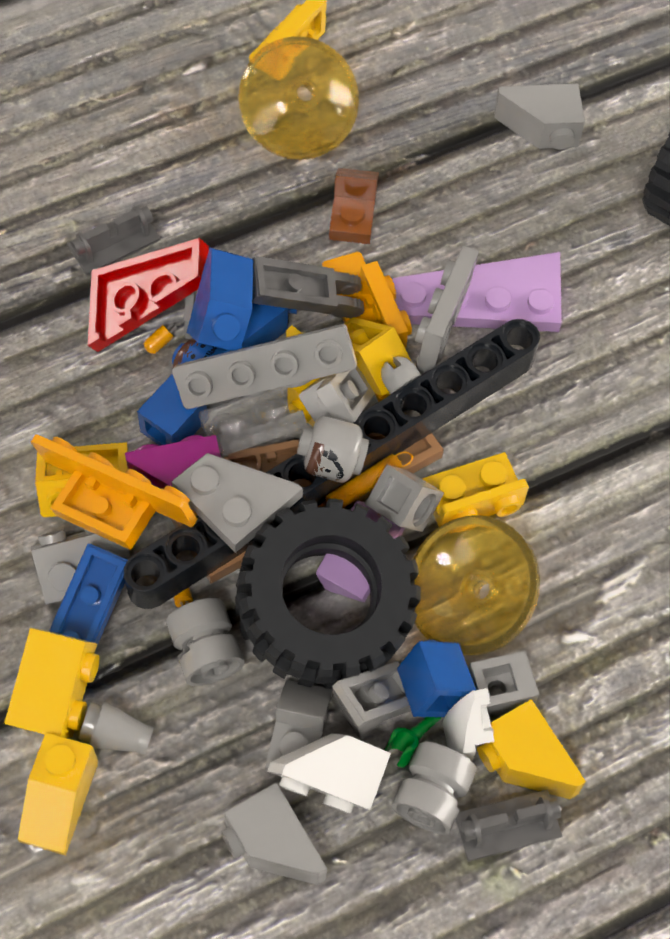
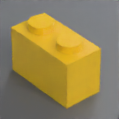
(52, 683)

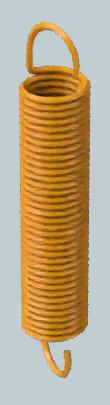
(365, 481)

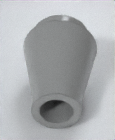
(114, 730)

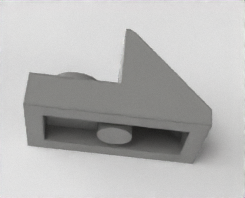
(338, 396)
(371, 698)
(299, 718)

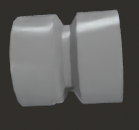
(203, 635)
(437, 781)

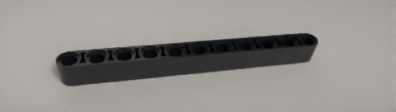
(383, 418)

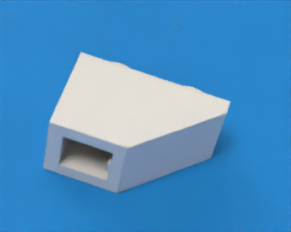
(335, 766)

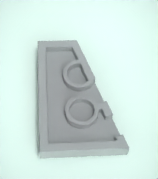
(445, 309)

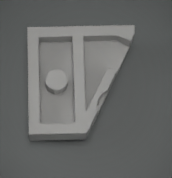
(235, 497)

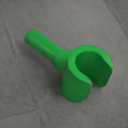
(408, 739)

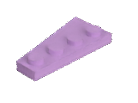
(497, 293)

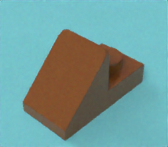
(353, 205)

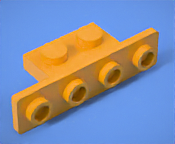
(376, 293)
(107, 499)

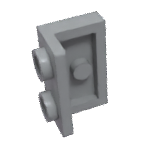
(58, 558)

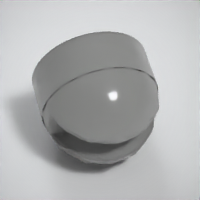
(400, 376)

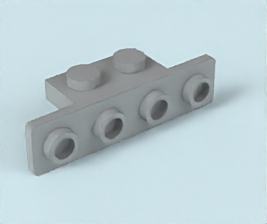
(265, 367)

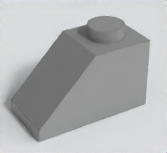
(542, 114)
(272, 837)

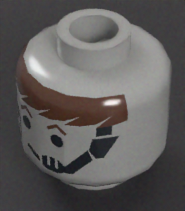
(333, 449)

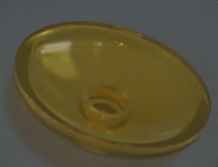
(277, 114)
(453, 569)

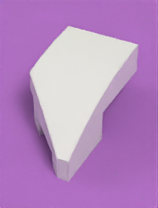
(469, 723)

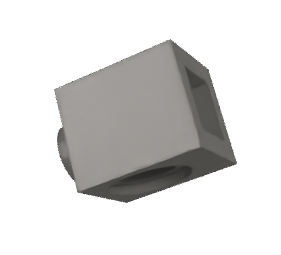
(404, 498)

